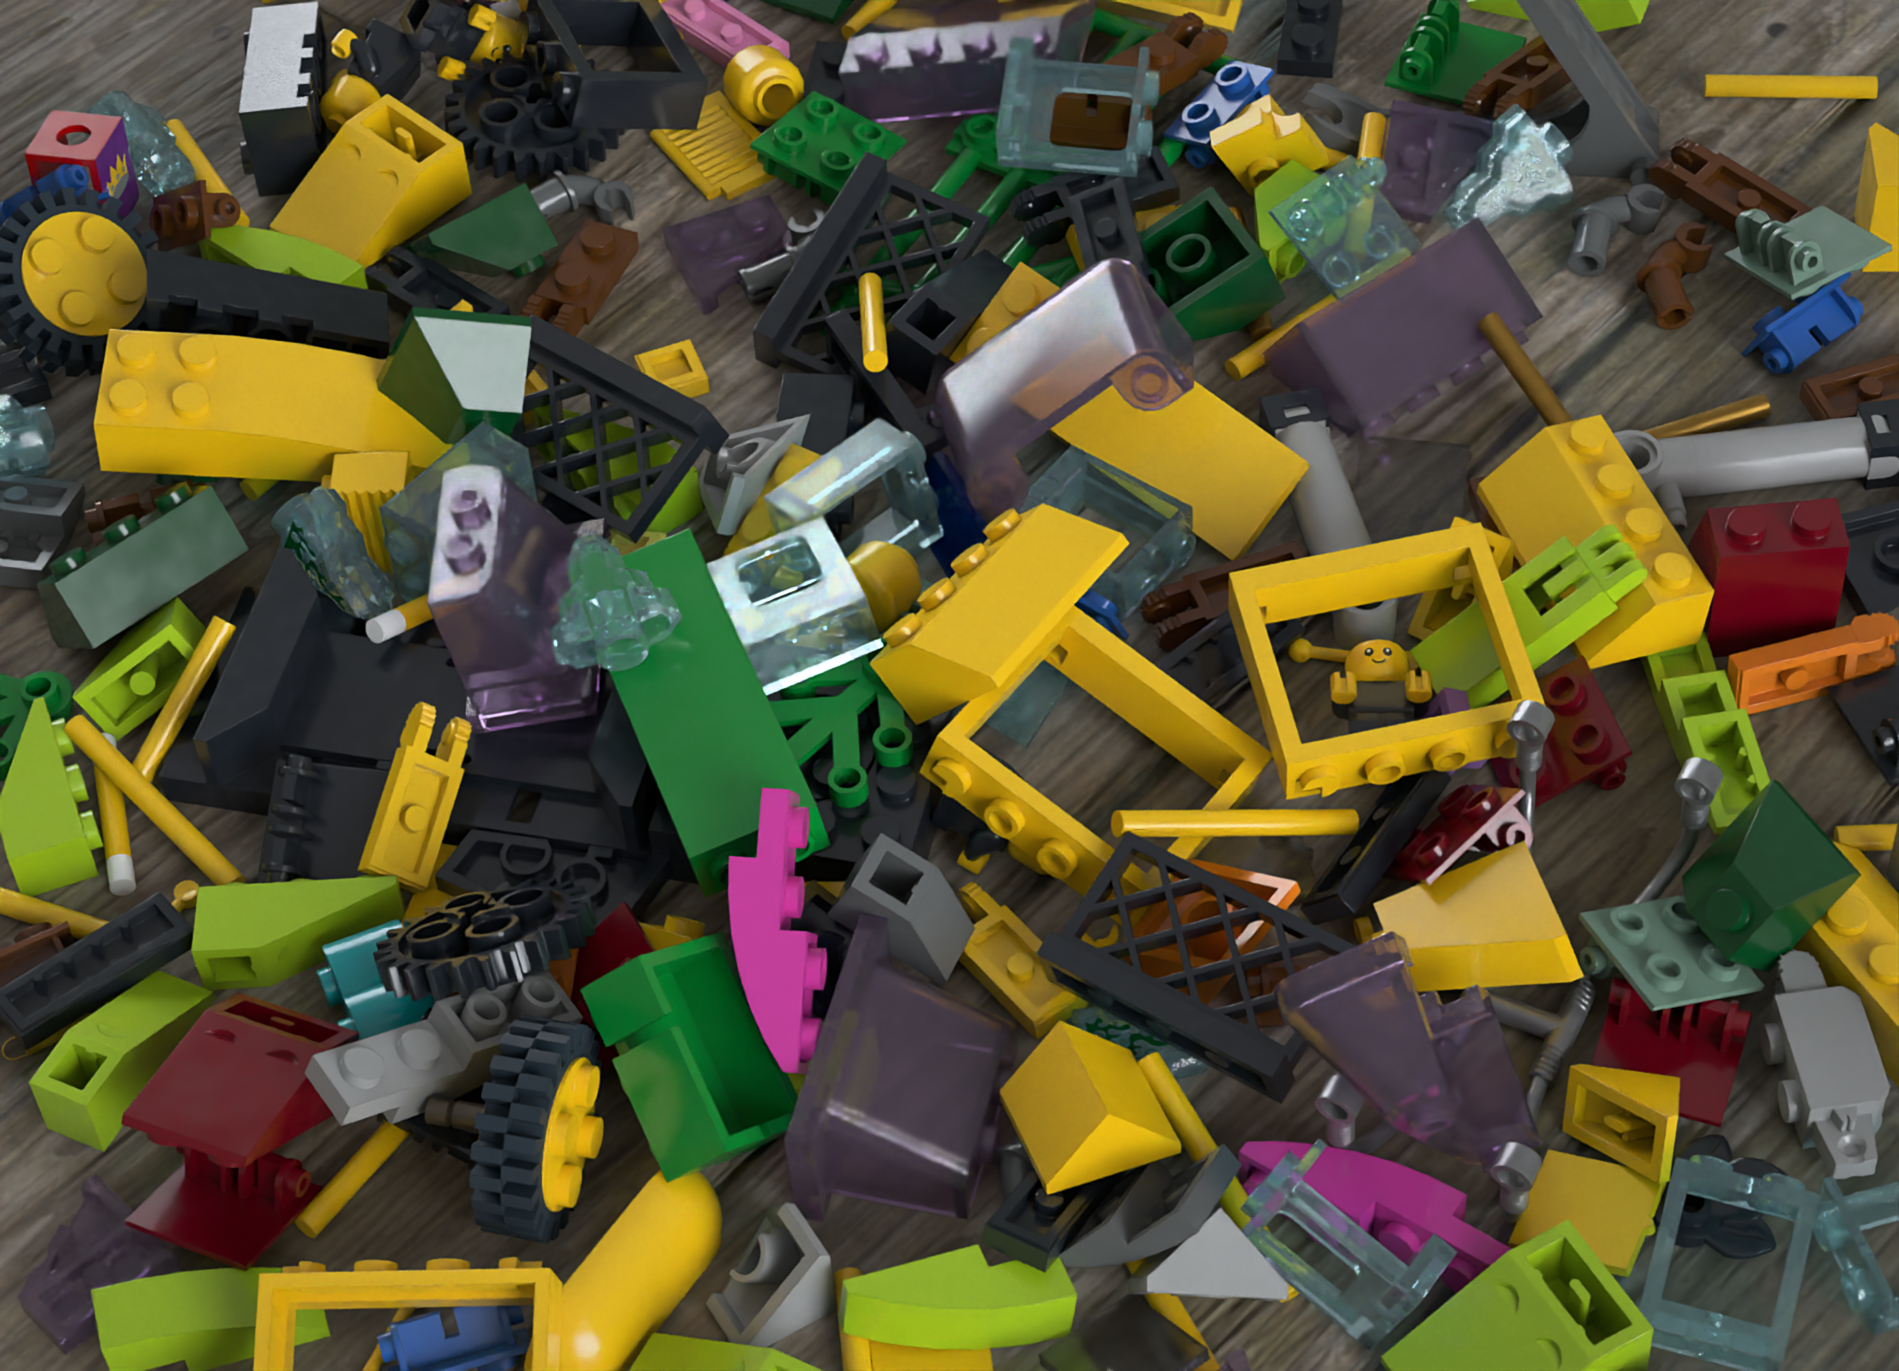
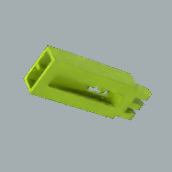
(1600, 569)

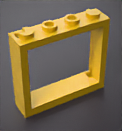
(1360, 578)
(1137, 694)
(381, 1285)

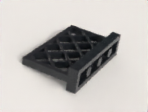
(834, 247)
(627, 394)
(1156, 1003)

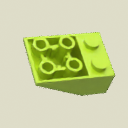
(1533, 1311)

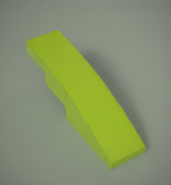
(1707, 725)

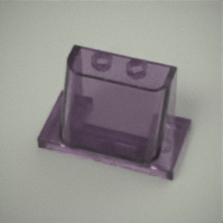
(498, 596)
(898, 1090)

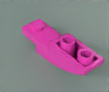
(775, 963)
(1386, 1201)

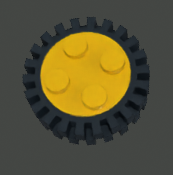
(71, 277)
(532, 1128)

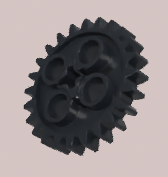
(514, 124)
(485, 939)

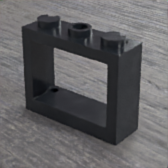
(661, 96)

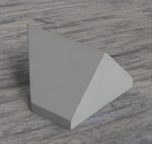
(742, 469)
(1211, 1264)
(777, 1283)

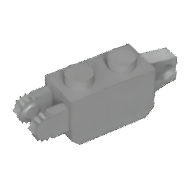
(1826, 1066)

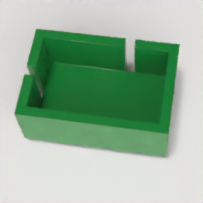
(691, 1055)

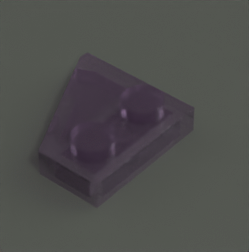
(1428, 156)
(724, 241)

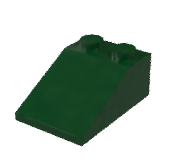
(1208, 268)

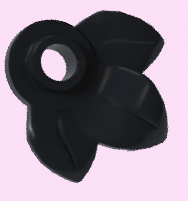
(1722, 1226)

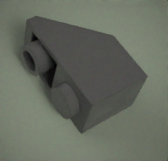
(922, 911)

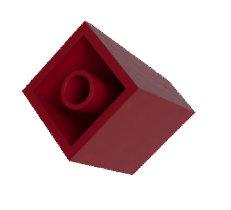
(1771, 571)

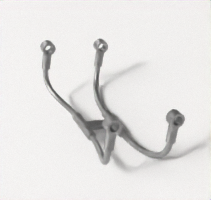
(1516, 1163)

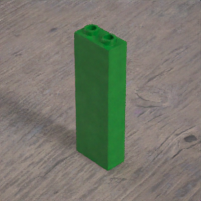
(707, 721)

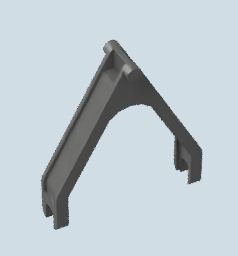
(1606, 126)

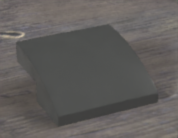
(35, 526)
(1151, 1211)

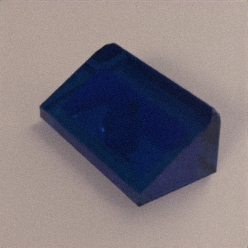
(958, 518)

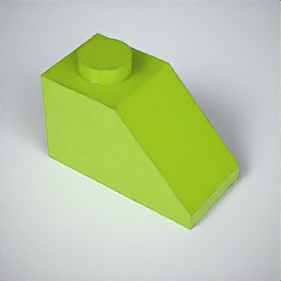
(141, 670)

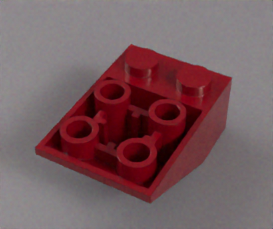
(238, 1082)

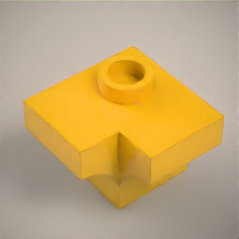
(1265, 140)

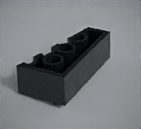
(283, 95)
(249, 302)

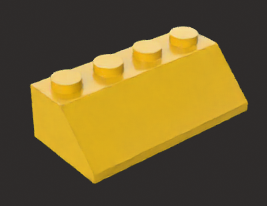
(1572, 485)
(993, 608)
(1860, 951)

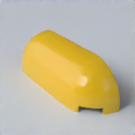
(638, 1273)

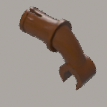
(1663, 272)

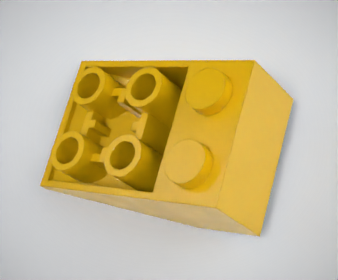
(377, 183)

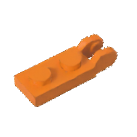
(1812, 663)

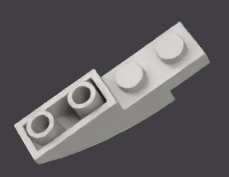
(434, 1056)

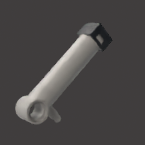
(1768, 457)
(1325, 503)

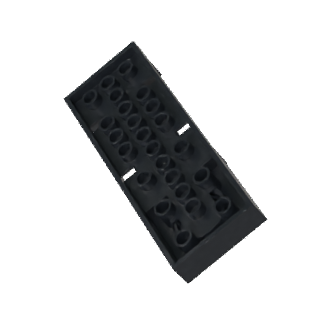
(317, 687)

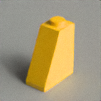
(1482, 926)

